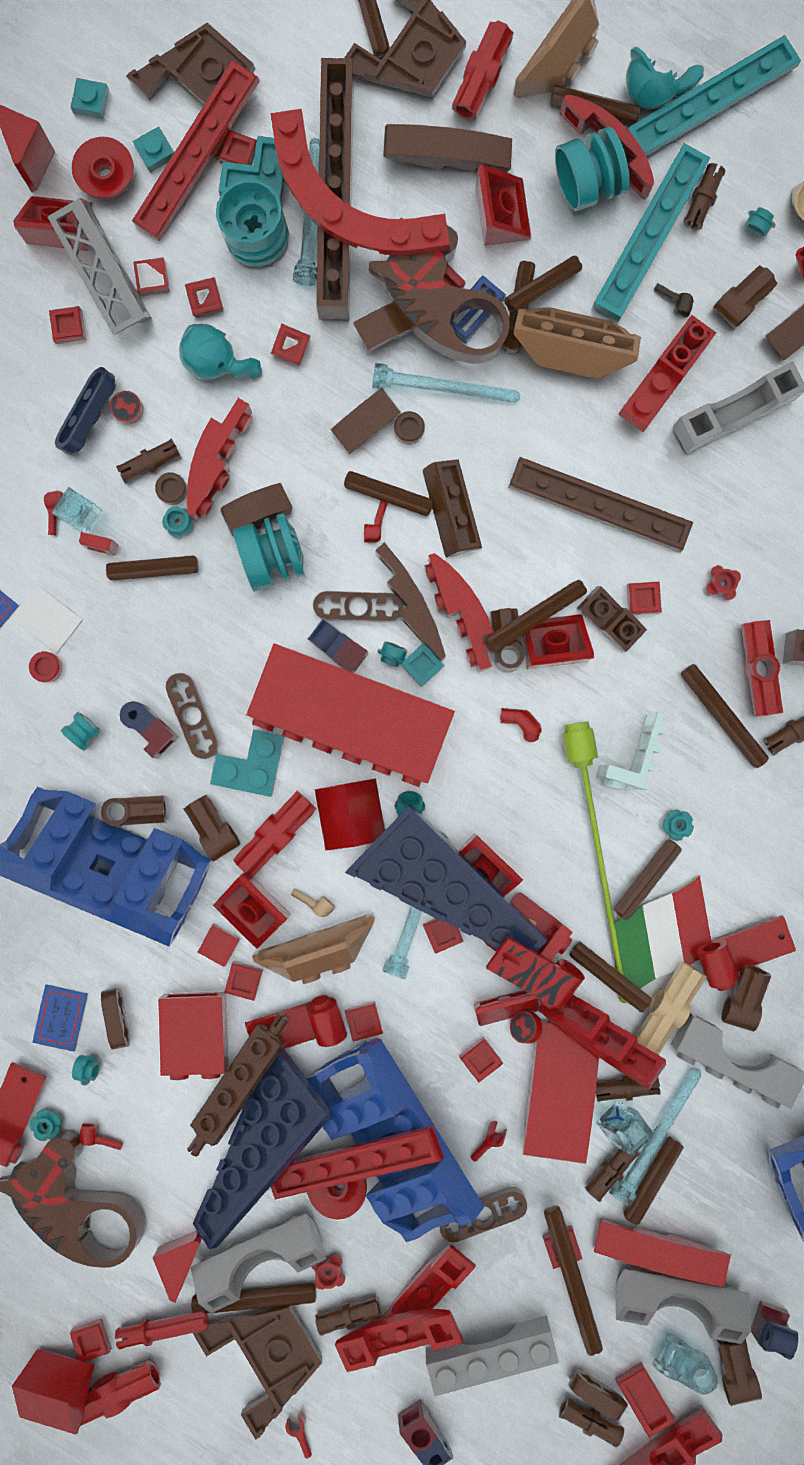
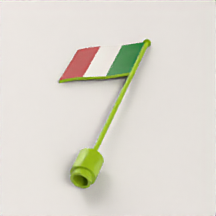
(660, 930)

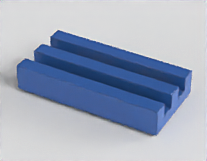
(458, 328)

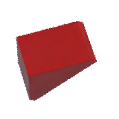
(174, 1262)

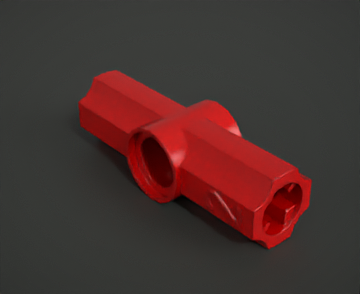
(482, 70)
(760, 647)
(274, 834)
(116, 1391)

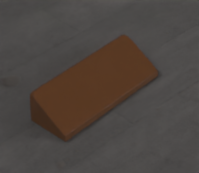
(452, 507)

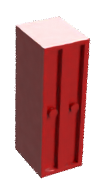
(349, 715)

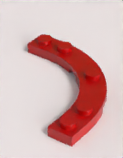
(336, 216)

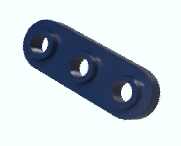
(85, 411)

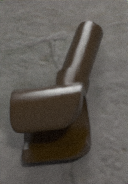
(683, 301)

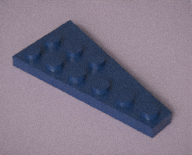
(434, 877)
(265, 1141)

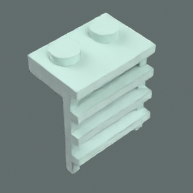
(635, 778)

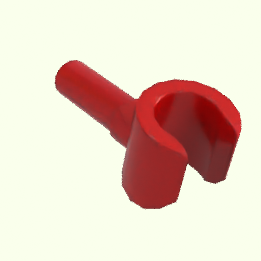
(50, 501)
(372, 532)
(89, 1137)
(492, 1140)
(299, 1434)

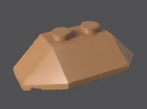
(561, 50)
(575, 342)
(318, 951)

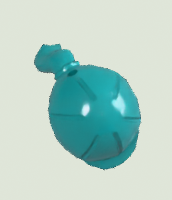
(653, 88)
(210, 355)

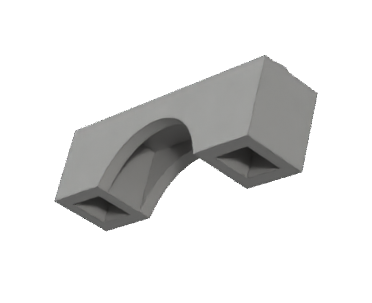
(747, 405)
(772, 1077)
(221, 1276)
(720, 1309)
(519, 1351)

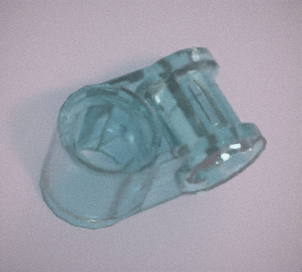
(681, 1362)

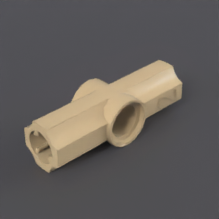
(670, 1007)

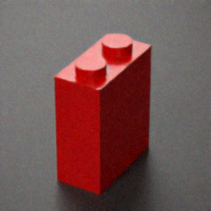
(193, 1035)

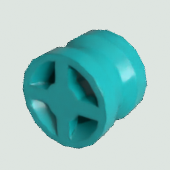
(80, 731)

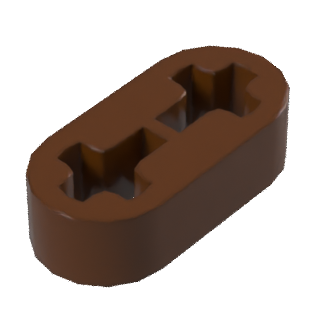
(115, 1018)
(598, 1394)

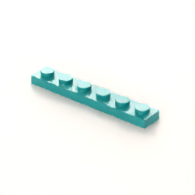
(715, 95)
(651, 232)

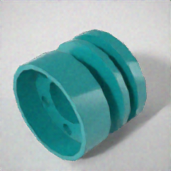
(592, 169)
(252, 222)
(268, 552)

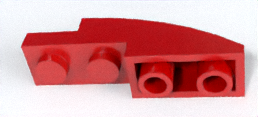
(667, 373)
(207, 469)
(458, 598)

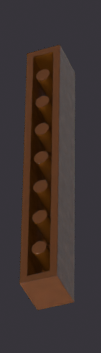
(336, 172)

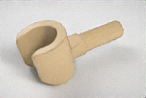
(321, 908)

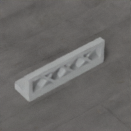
(106, 254)

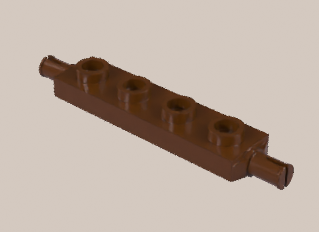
(238, 1084)

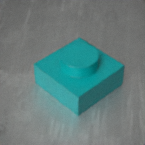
(89, 98)
(153, 149)
(422, 665)

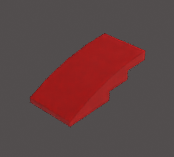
(560, 1098)

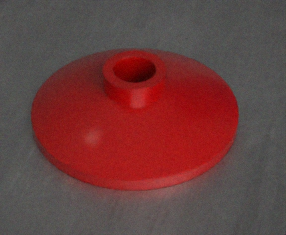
(96, 156)
(338, 1202)

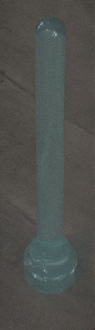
(306, 271)
(385, 377)
(398, 963)
(625, 1190)

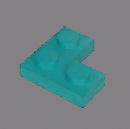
(264, 169)
(257, 772)

